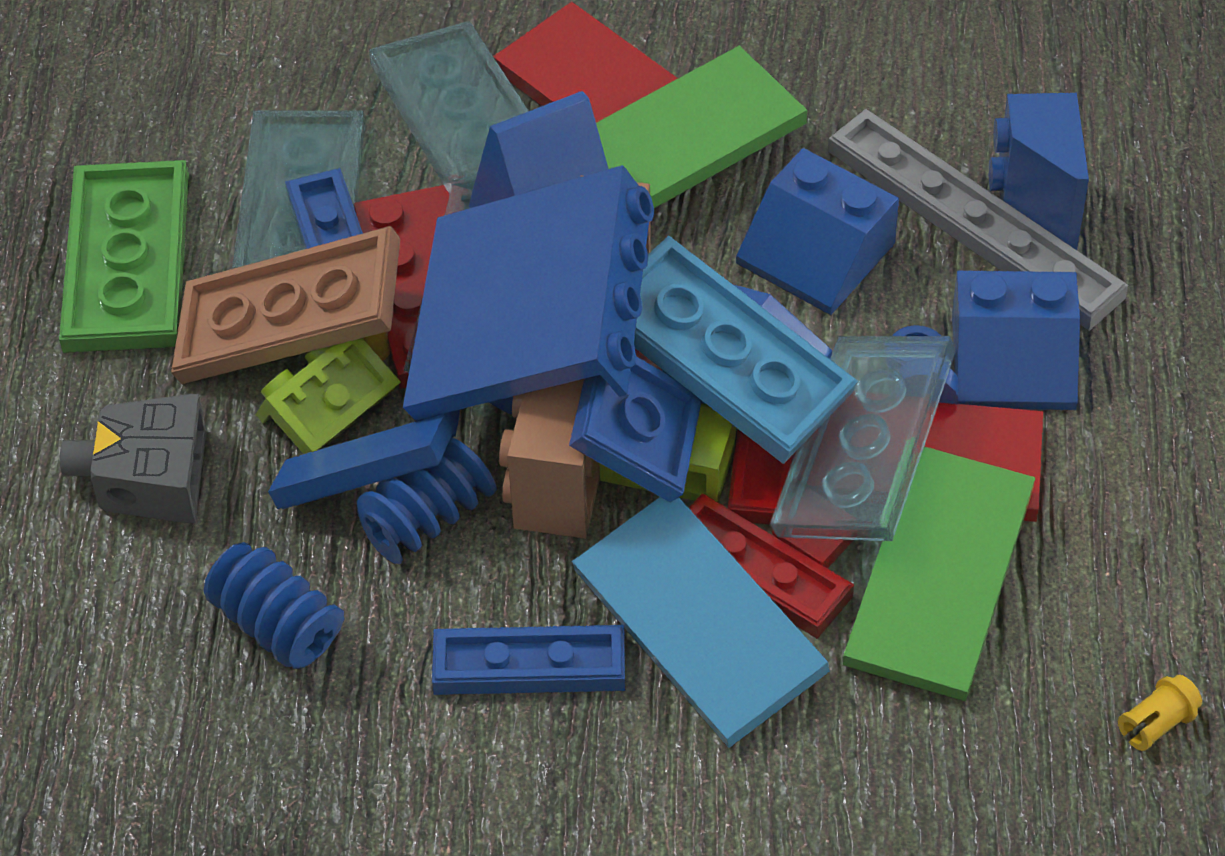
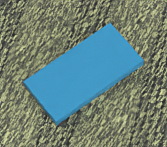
(735, 353)
(701, 618)

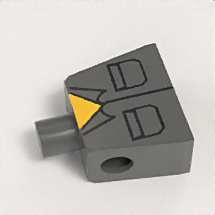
(144, 457)

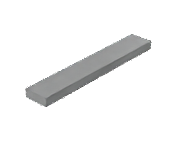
(970, 211)

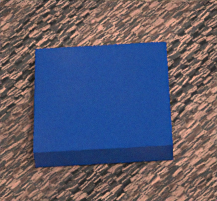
(642, 433)

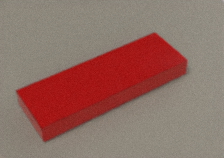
(794, 582)

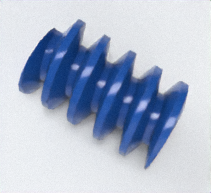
(417, 497)
(273, 604)

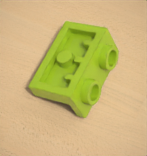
(327, 393)

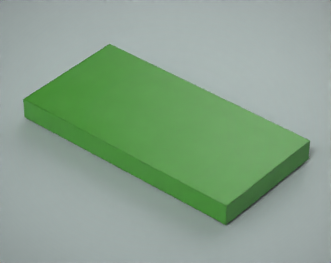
(699, 124)
(125, 256)
(940, 575)

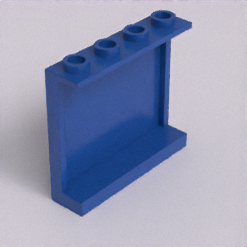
(531, 294)

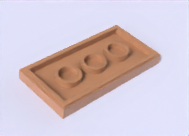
(287, 305)

